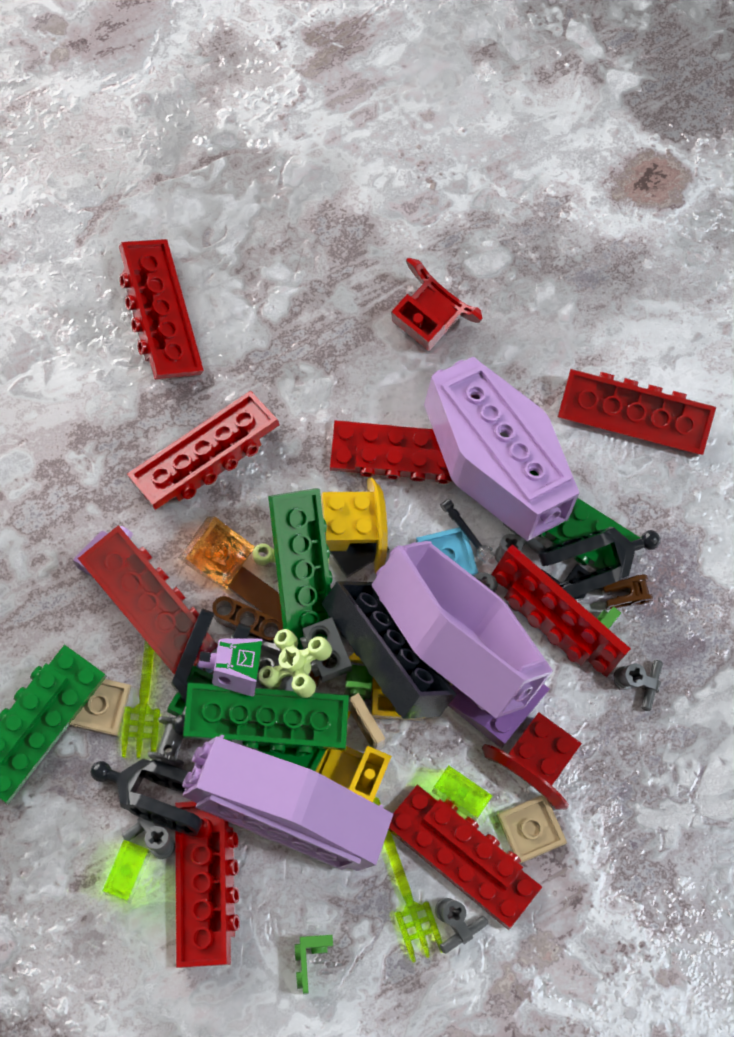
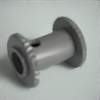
(171, 740)

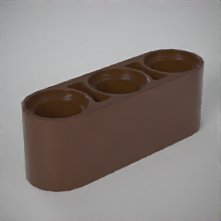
(239, 611)

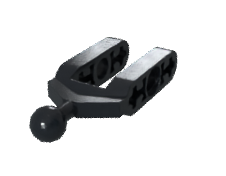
(622, 550)
(190, 655)
(147, 807)

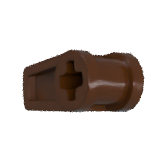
(637, 590)

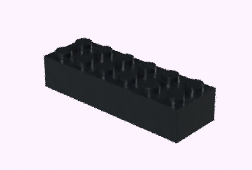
(404, 678)

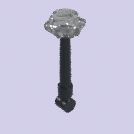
(483, 553)

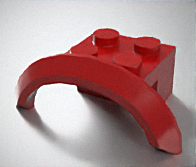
(430, 309)
(539, 757)

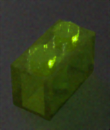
(462, 792)
(126, 871)

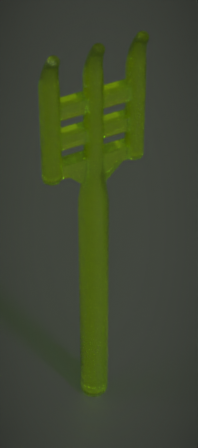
(142, 709)
(411, 907)

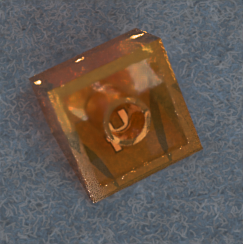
(216, 551)

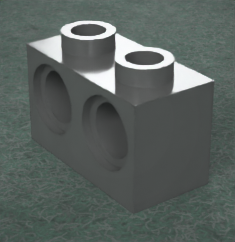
(338, 653)

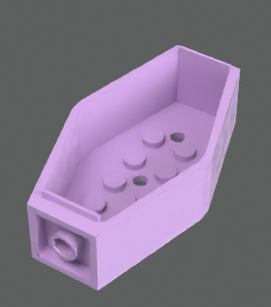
(467, 414)
(461, 628)
(287, 804)

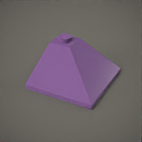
(495, 729)

